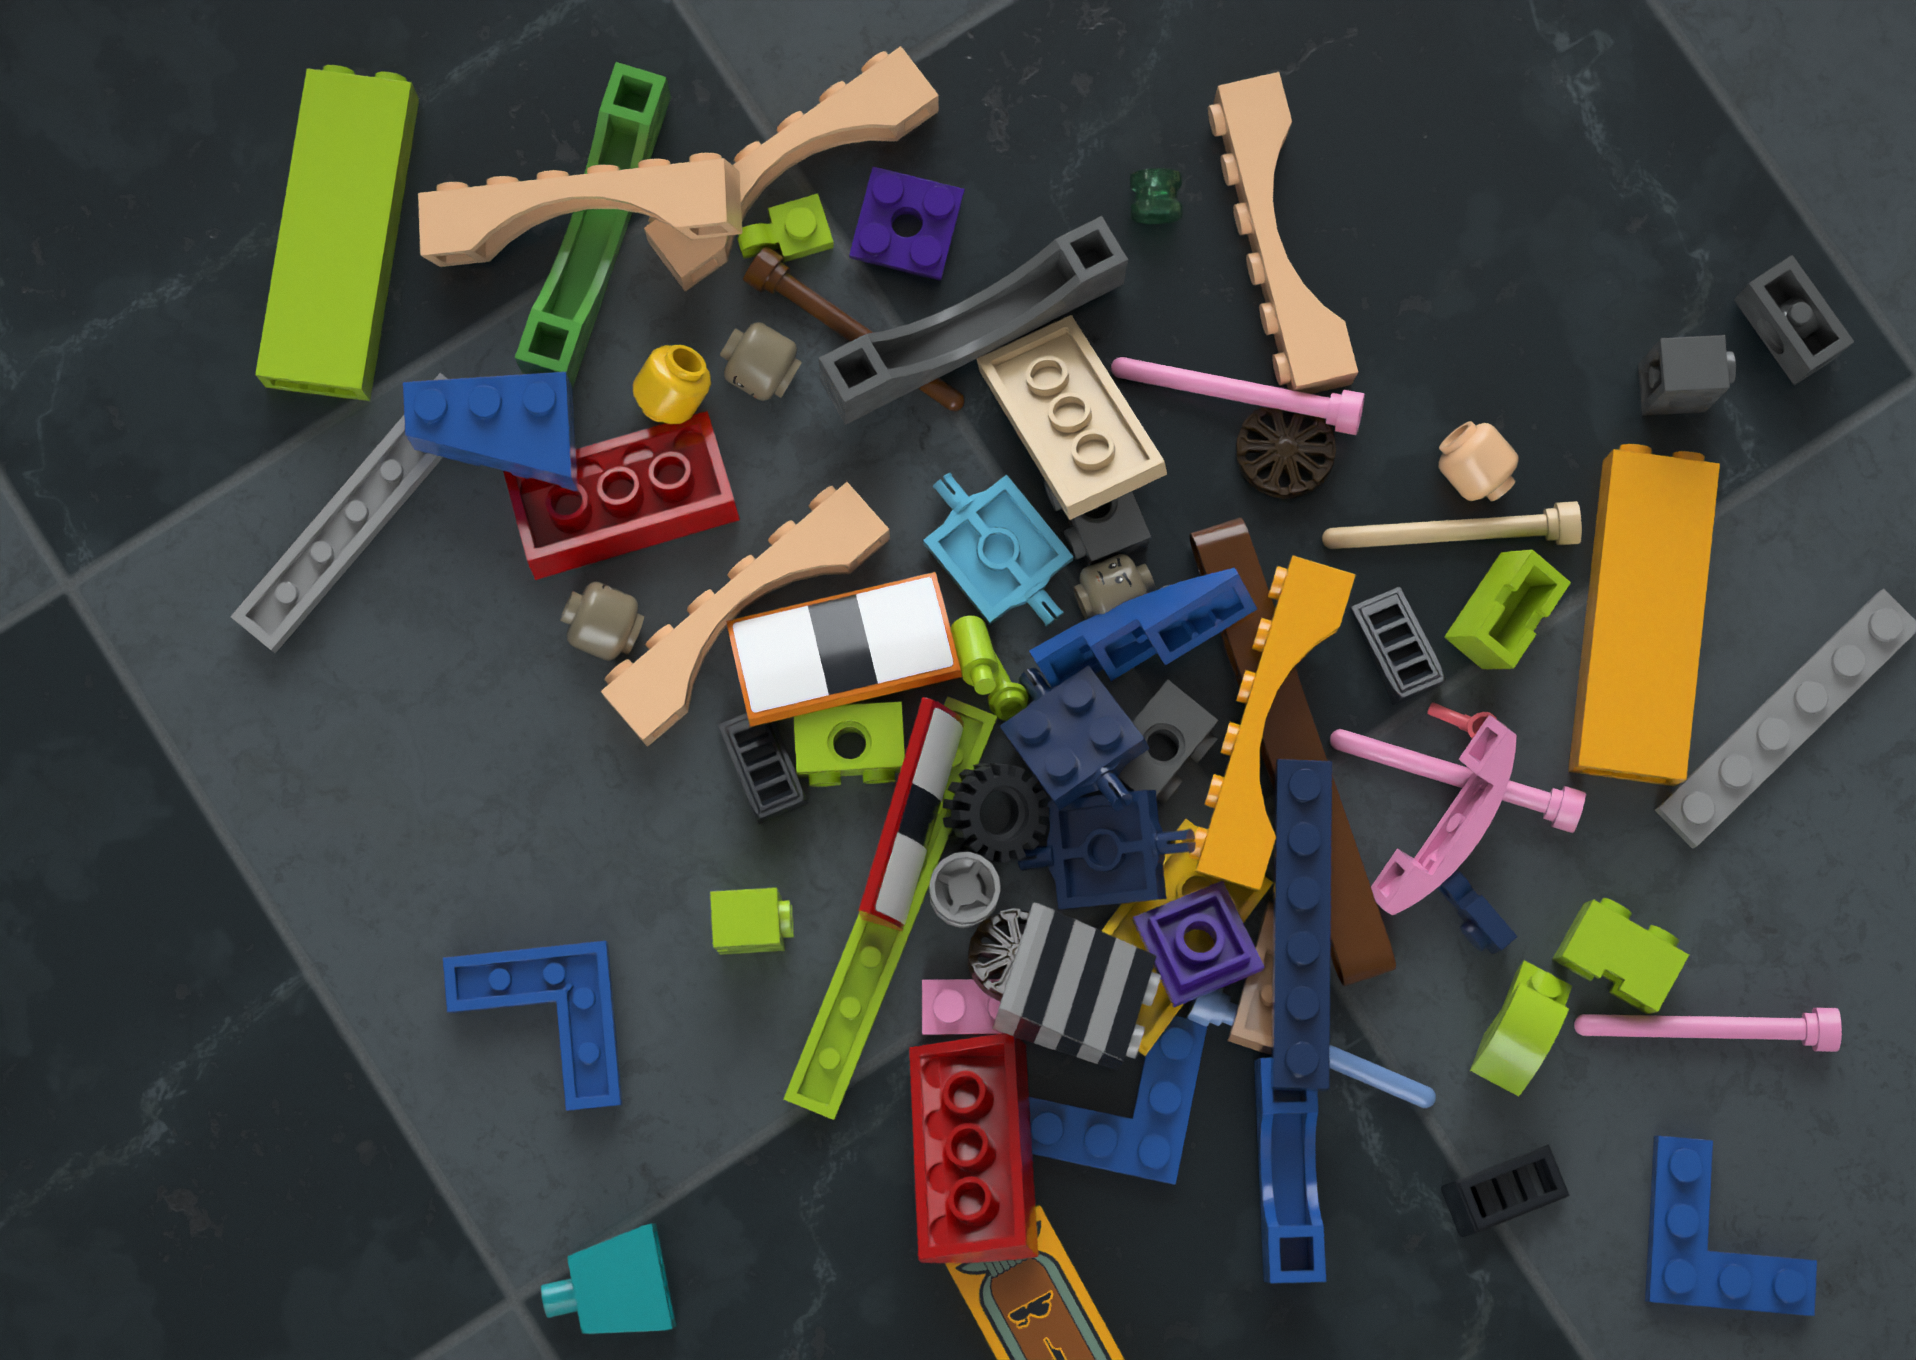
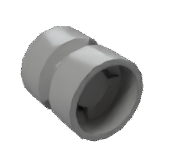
(964, 889)

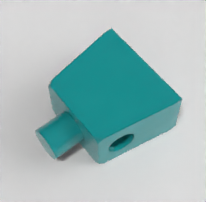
(615, 1286)

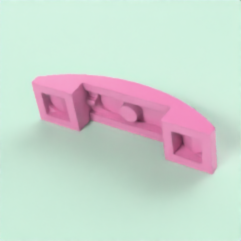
(1461, 828)

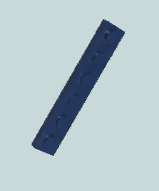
(1301, 925)

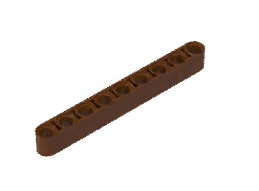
(1358, 934)

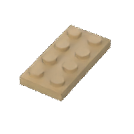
(1071, 417)

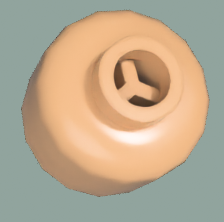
(1478, 461)

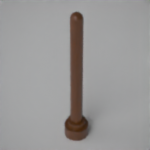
(770, 274)

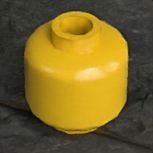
(672, 384)

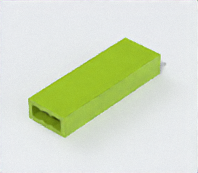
(338, 233)

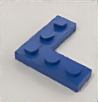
(565, 974)
(1154, 1137)
(1678, 1257)

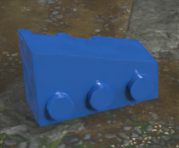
(497, 422)

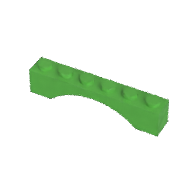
(577, 283)

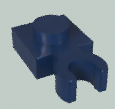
(1481, 922)

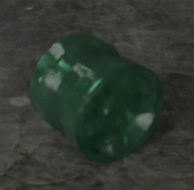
(1156, 196)

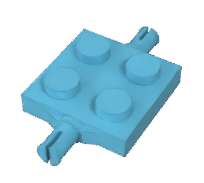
(998, 549)

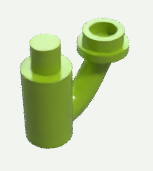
(984, 670)

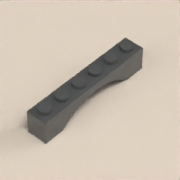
(901, 359)

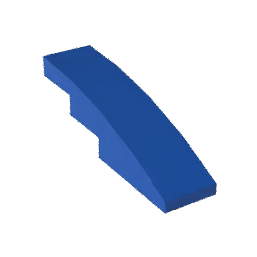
(1155, 623)

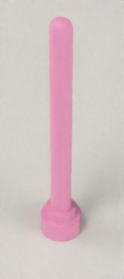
(1340, 410)
(1559, 806)
(1817, 1029)

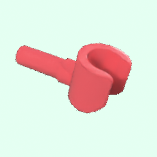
(1464, 722)

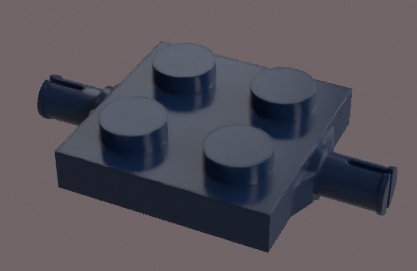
(1075, 738)
(1107, 853)

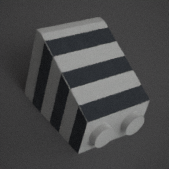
(1077, 990)

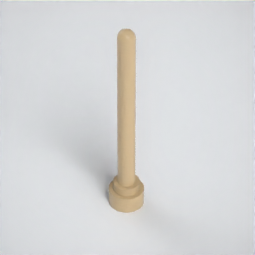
(1556, 523)

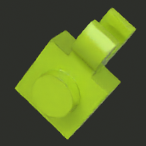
(794, 228)

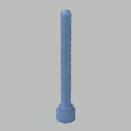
(1217, 1008)

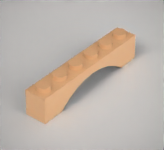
(875, 106)
(477, 222)
(1309, 337)
(826, 542)

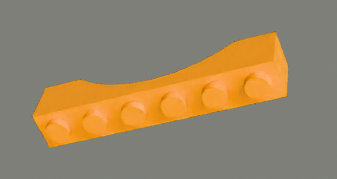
(1306, 614)

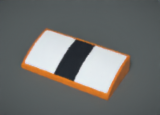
(843, 649)

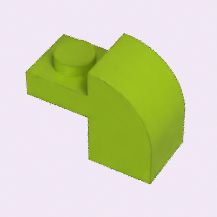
(1523, 1029)

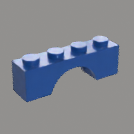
(1288, 1183)

